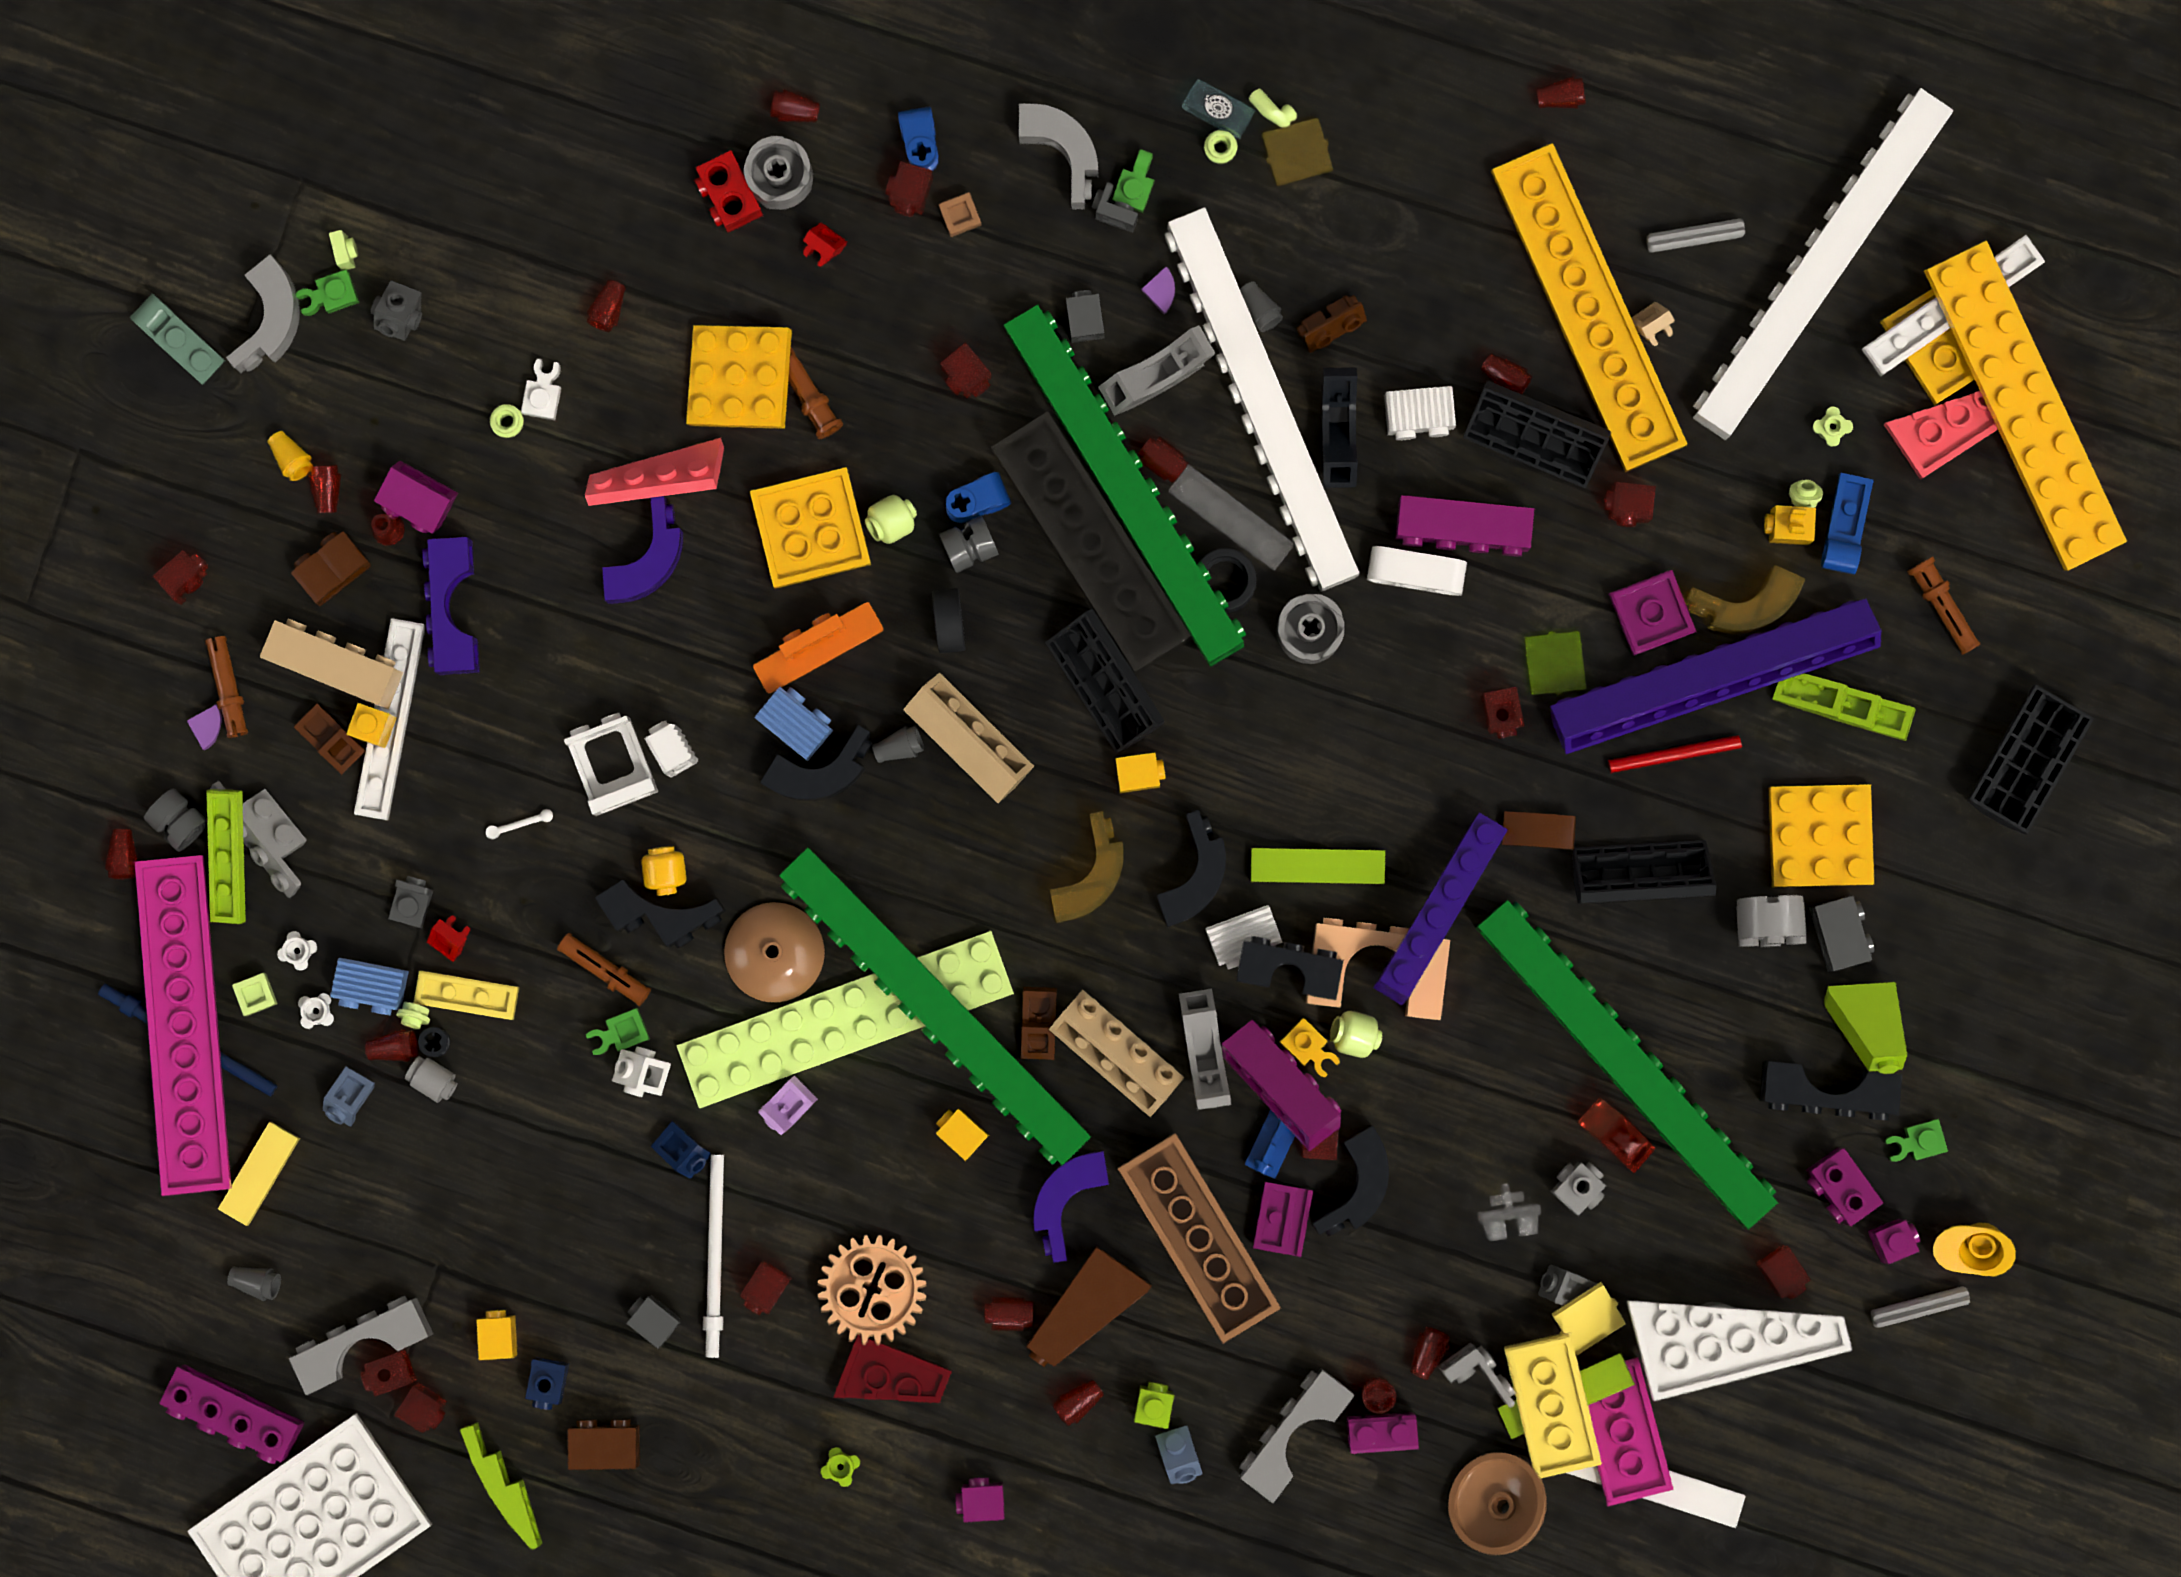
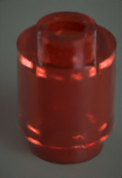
(1163, 459)
(1009, 1314)

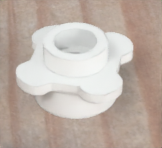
(294, 941)
(310, 1019)

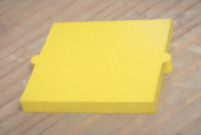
(1589, 1317)

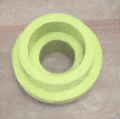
(1224, 137)
(497, 416)
(1805, 493)
(413, 1015)

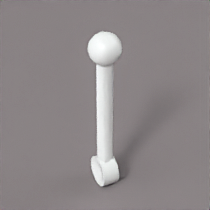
(493, 832)

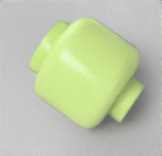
(890, 519)
(1355, 1034)

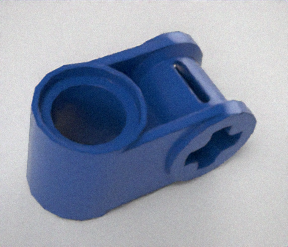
(919, 134)
(983, 497)

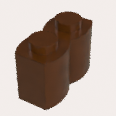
(330, 568)

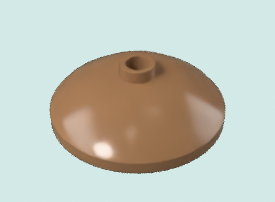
(798, 959)
(1478, 1500)

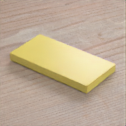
(1553, 1405)

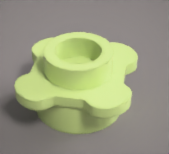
(1823, 426)

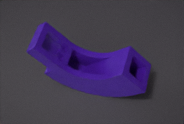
(655, 567)
(1068, 1179)

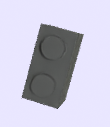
(1842, 933)

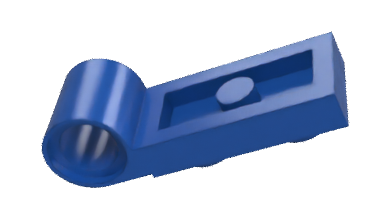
(1846, 524)

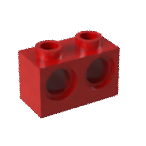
(732, 190)

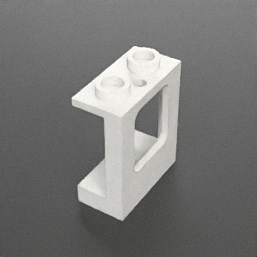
(622, 790)

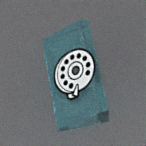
(1218, 108)

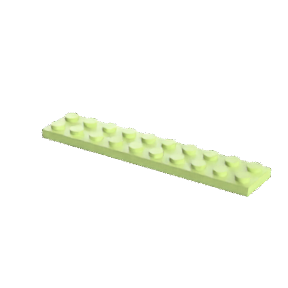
(832, 1024)

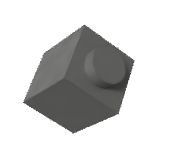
(1084, 316)
(653, 1320)

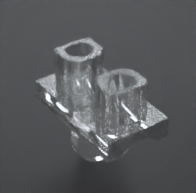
(1494, 1220)

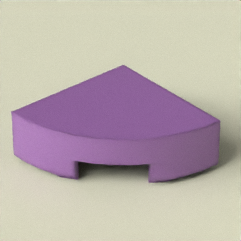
(1161, 290)
(206, 726)

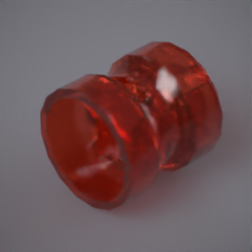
(1380, 1400)

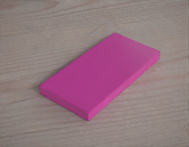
(1629, 1443)

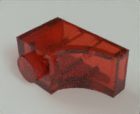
(1616, 1135)

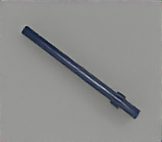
(132, 1007)

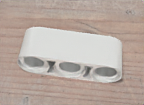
(1416, 570)

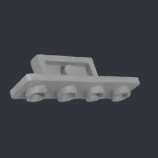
(270, 839)

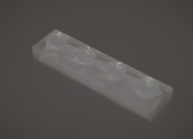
(1231, 518)

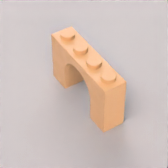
(1428, 994)

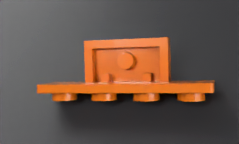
(817, 646)

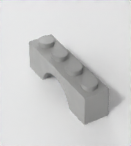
(323, 1363)
(1320, 1399)

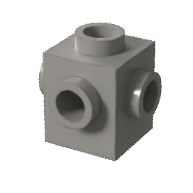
(1567, 1191)

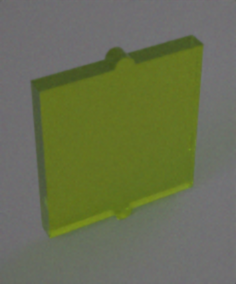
(1555, 663)

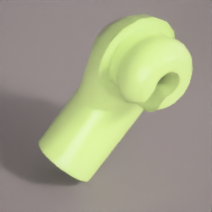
(1281, 117)

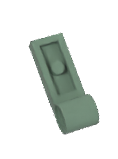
(177, 339)

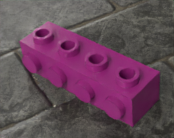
(1464, 524)
(1281, 1084)
(231, 1413)

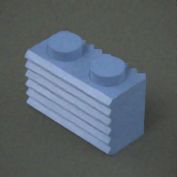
(794, 723)
(369, 984)

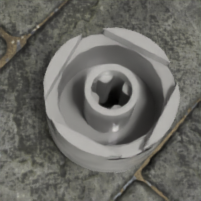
(793, 162)
(1314, 647)
(1771, 921)

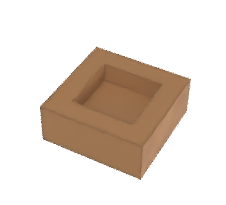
(960, 214)

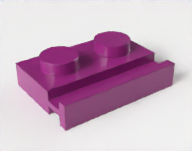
(1282, 1219)

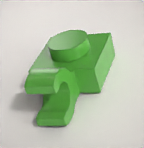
(1135, 186)

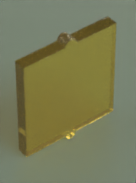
(1297, 152)

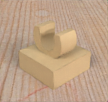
(1653, 320)

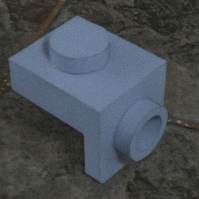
(1179, 1455)

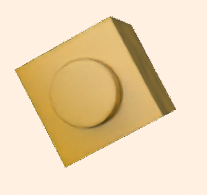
(371, 725)
(1139, 772)
(960, 1133)
(496, 1335)

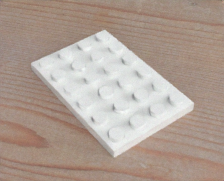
(316, 1515)

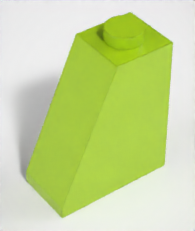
(1870, 1023)

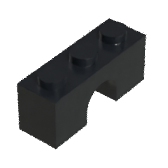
(1319, 971)

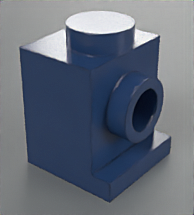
(555, 1373)

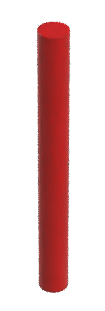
(1674, 754)

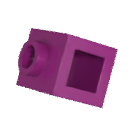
(1895, 1240)
(981, 1500)

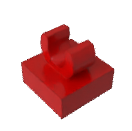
(823, 241)
(447, 939)

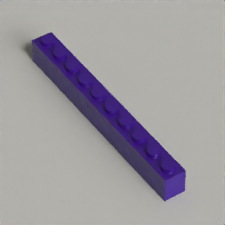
(1716, 675)

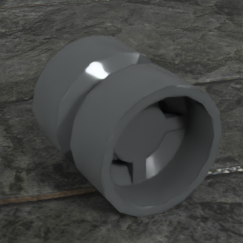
(968, 544)
(175, 819)

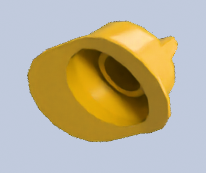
(1974, 1250)

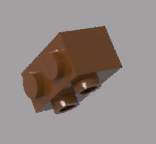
(603, 1445)

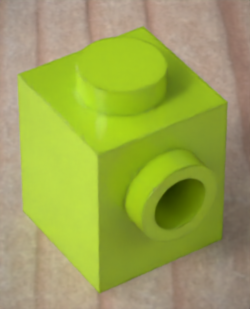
(1154, 1405)

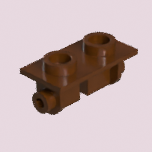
(1319, 332)

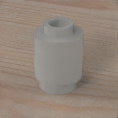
(431, 1079)

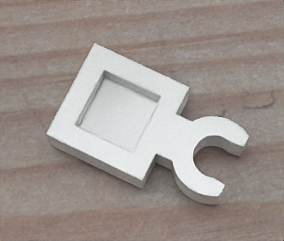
(542, 397)

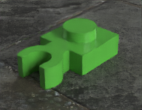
(333, 292)
(624, 1032)
(1921, 1140)

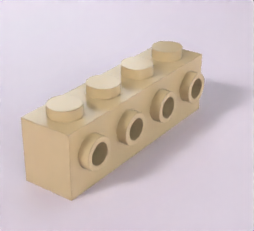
(331, 664)
(972, 743)
(1116, 1053)

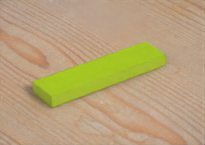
(226, 856)
(1318, 866)
(1598, 1383)

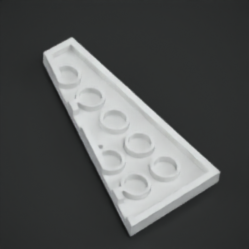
(1709, 1346)

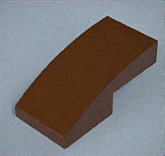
(329, 738)
(1539, 830)
(1037, 1018)

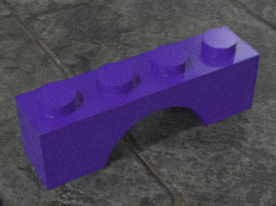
(448, 564)

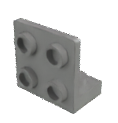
(1461, 1365)

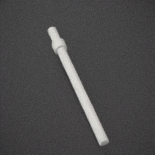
(713, 1321)

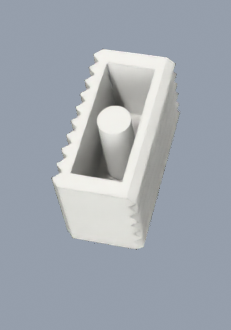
(1419, 412)
(670, 748)
(1229, 935)

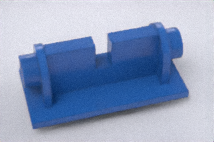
(1270, 1146)

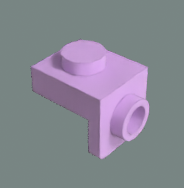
(787, 1106)

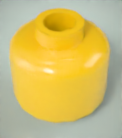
(663, 870)

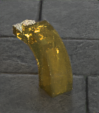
(1771, 602)
(1089, 894)

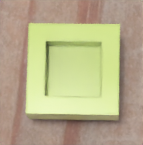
(343, 249)
(254, 994)

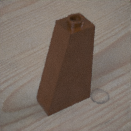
(1089, 1303)

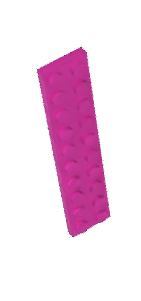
(183, 1025)

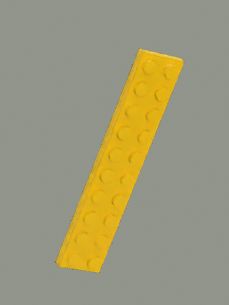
(1589, 307)
(2025, 406)

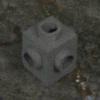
(397, 311)

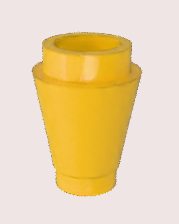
(290, 457)

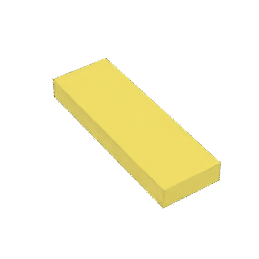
(466, 995)
(258, 1173)

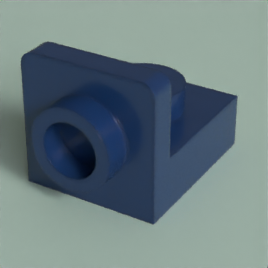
(681, 1150)

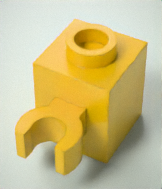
(1790, 525)
(1305, 1045)

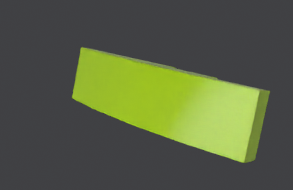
(1846, 705)
(508, 1497)

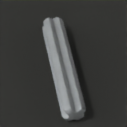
(1695, 235)
(1920, 1307)

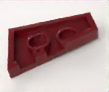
(890, 1375)

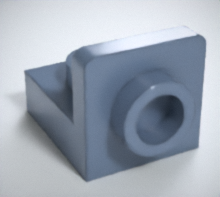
(346, 1097)

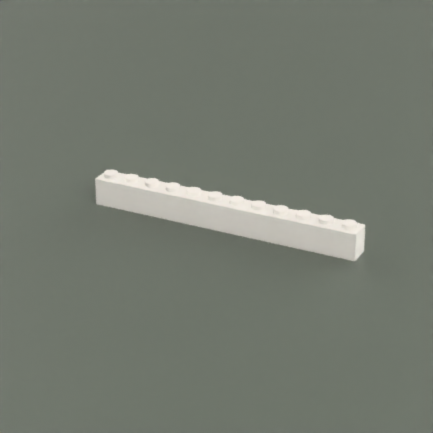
(1822, 264)
(1262, 400)

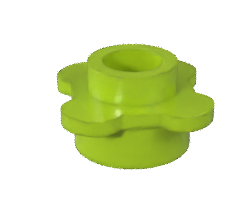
(841, 1476)

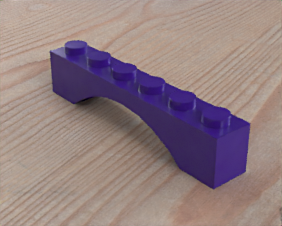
(1440, 909)

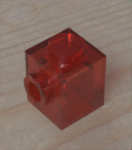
(909, 189)
(966, 372)
(1630, 503)
(422, 1409)

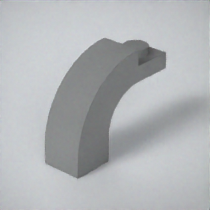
(1057, 129)
(279, 318)
(1157, 373)
(1204, 1049)

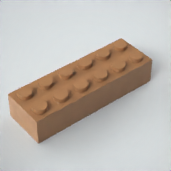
(1199, 1238)

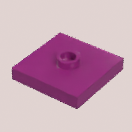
(1652, 612)

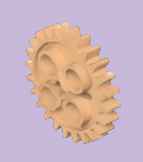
(899, 1301)

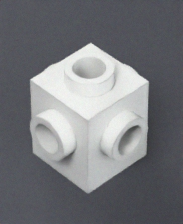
(641, 1072)

